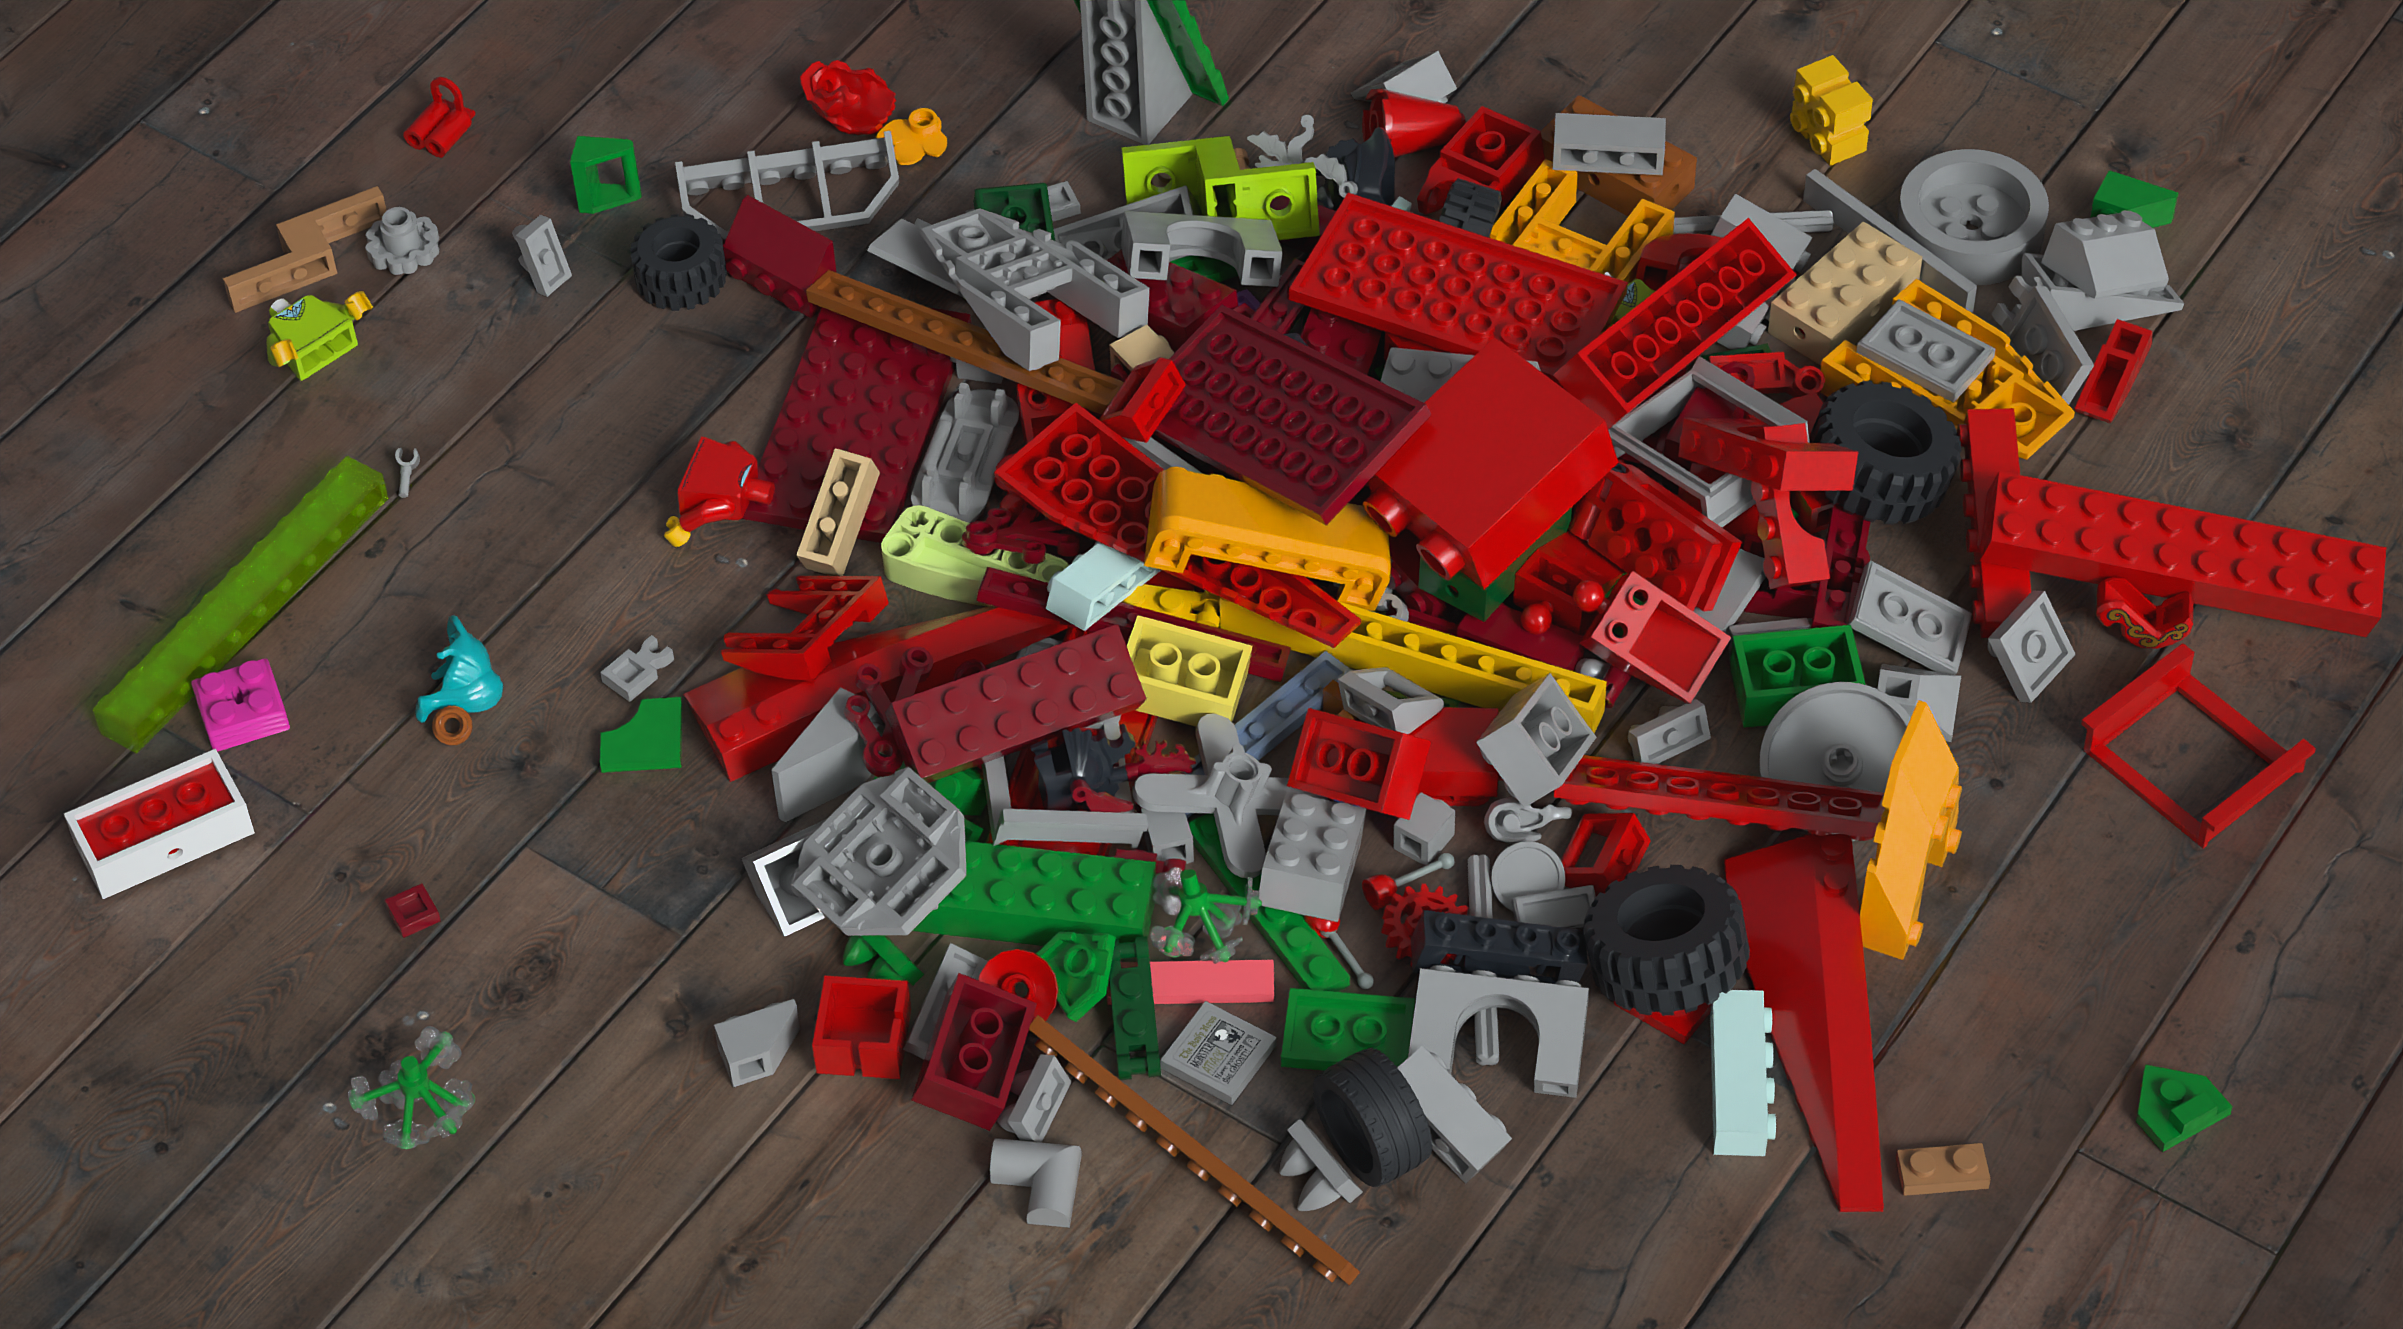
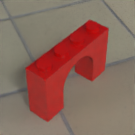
(1776, 464)

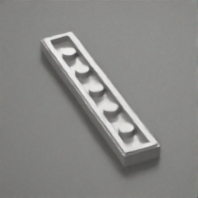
(1850, 212)

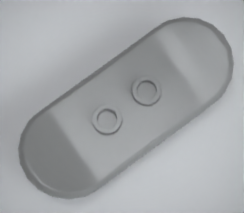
(965, 453)

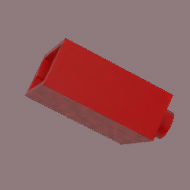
(1490, 466)

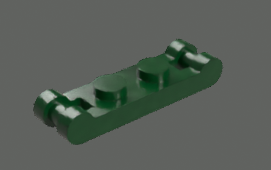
(1134, 1010)

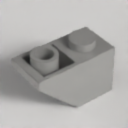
(757, 1041)

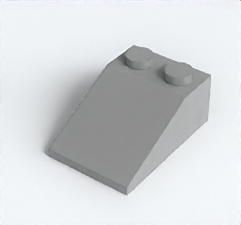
(822, 760)

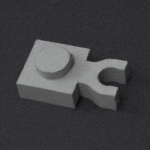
(635, 672)

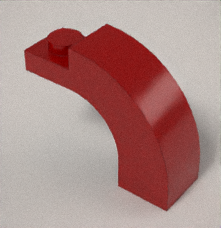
(1669, 255)

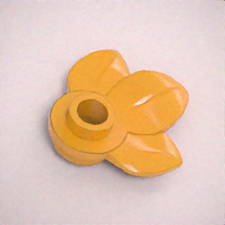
(916, 136)

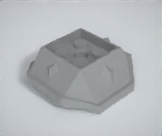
(884, 857)

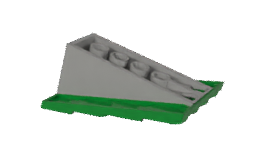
(1143, 64)

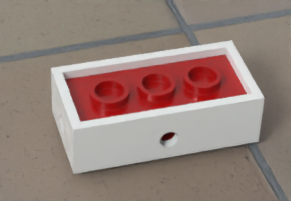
(159, 823)

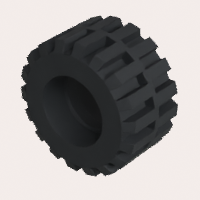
(1471, 207)
(678, 262)

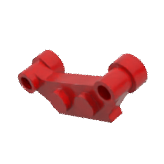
(1775, 373)

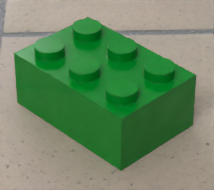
(1782, 664)

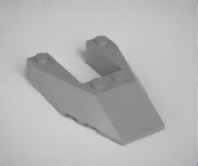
(1006, 266)

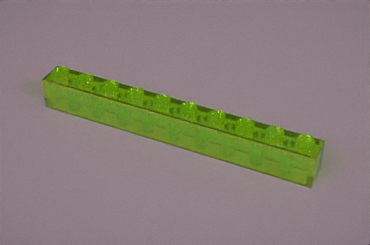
(240, 604)

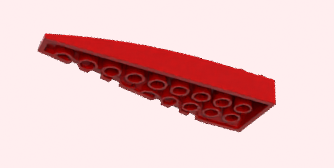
(1811, 966)

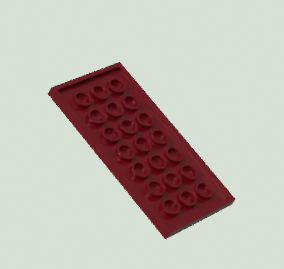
(856, 395)
(1284, 415)

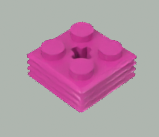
(240, 704)

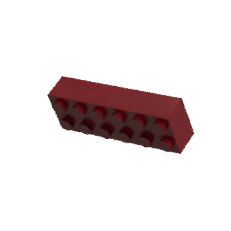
(1016, 704)

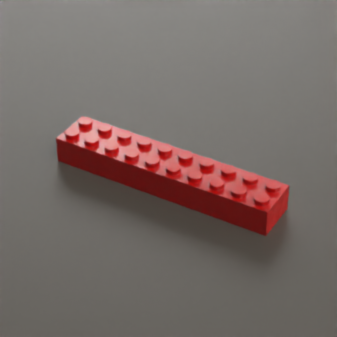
(2182, 549)

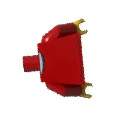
(716, 488)

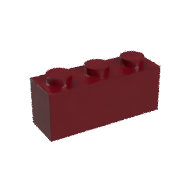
(1505, 632)

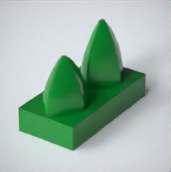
(891, 963)

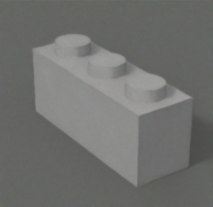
(1609, 144)
(1458, 1125)

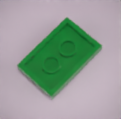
(1334, 1025)

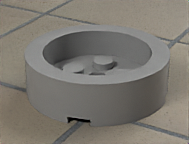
(1989, 192)

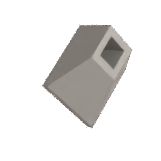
(1934, 688)

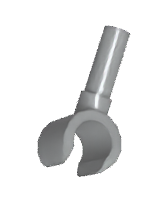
(405, 471)

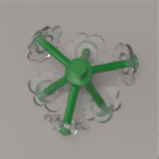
(1185, 896)
(409, 1083)

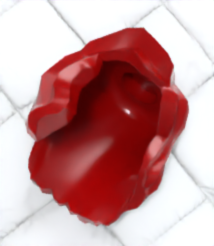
(848, 98)

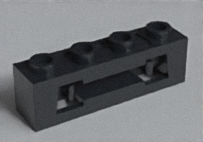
(1498, 946)

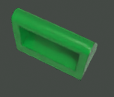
(598, 196)

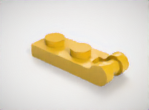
(1178, 603)

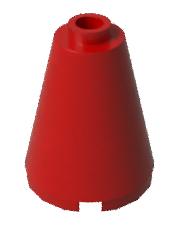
(1410, 120)

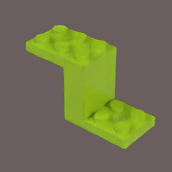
(1220, 186)

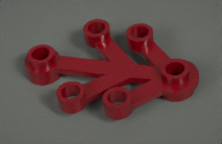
(1030, 525)
(912, 675)

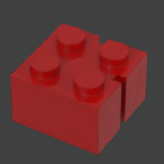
(862, 1027)

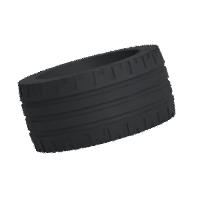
(1372, 1117)

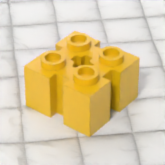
(1831, 110)

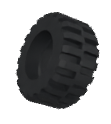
(1909, 429)
(1629, 948)

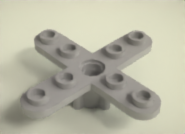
(1232, 789)

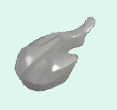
(1513, 824)

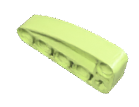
(929, 556)

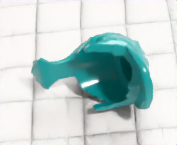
(466, 674)

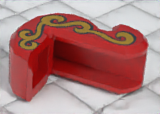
(2139, 618)

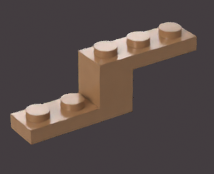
(306, 249)

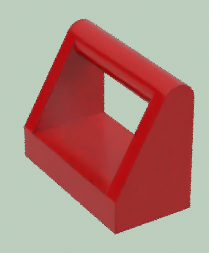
(1144, 399)
(1619, 856)

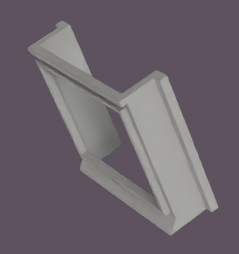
(1727, 495)
(1055, 824)

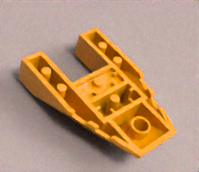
(1544, 202)
(2001, 385)
(1913, 831)

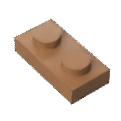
(1942, 1169)

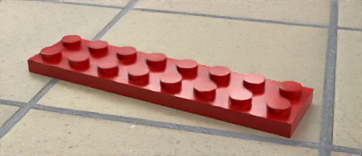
(1724, 796)

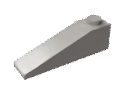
(1104, 231)
(2086, 312)

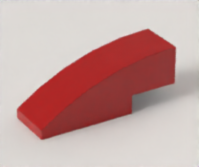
(2114, 371)

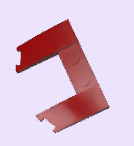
(803, 654)

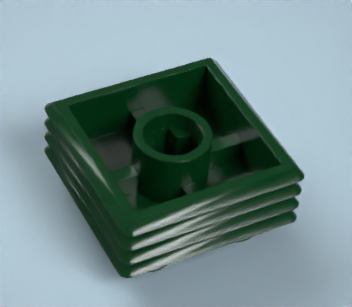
(1023, 203)

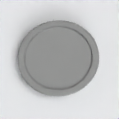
(1526, 870)

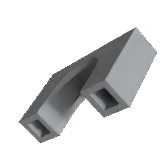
(1241, 242)
(1788, 243)
(1554, 1010)

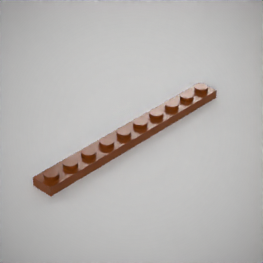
(958, 340)
(1202, 1161)

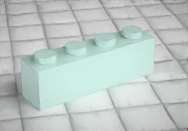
(1095, 584)
(1739, 1074)

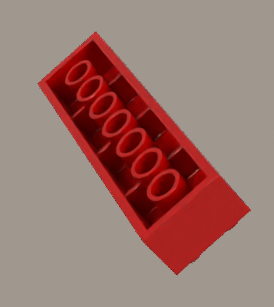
(1675, 324)

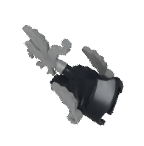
(1347, 166)

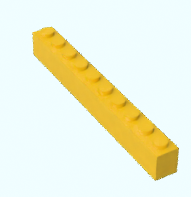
(1429, 659)

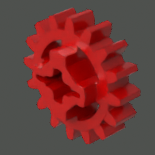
(1413, 904)

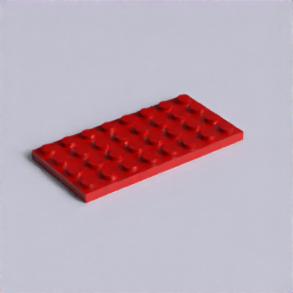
(1453, 286)

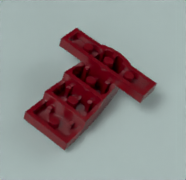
(1826, 601)

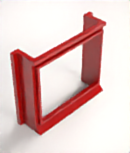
(2150, 690)

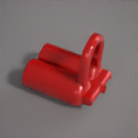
(441, 121)

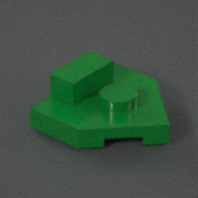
(1080, 968)
(2177, 1105)

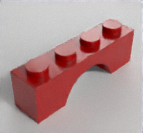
(1789, 551)

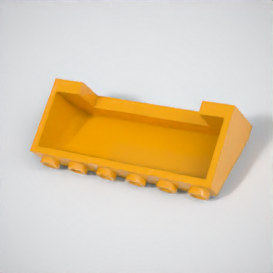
(1251, 528)

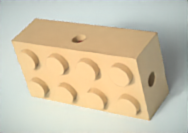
(1843, 293)

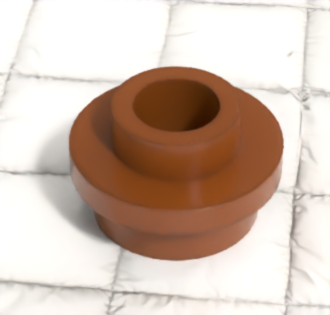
(439, 725)

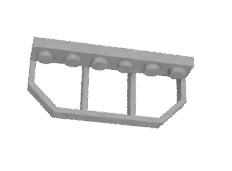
(802, 165)

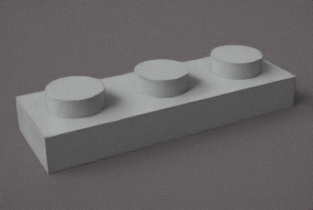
(953, 962)

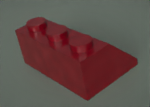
(777, 254)

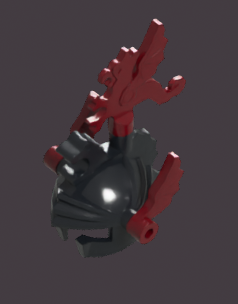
(1086, 769)

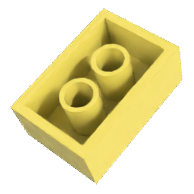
(1187, 671)

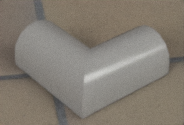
(1046, 1168)

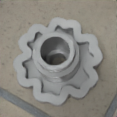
(402, 241)

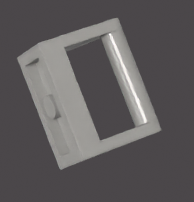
(1366, 700)

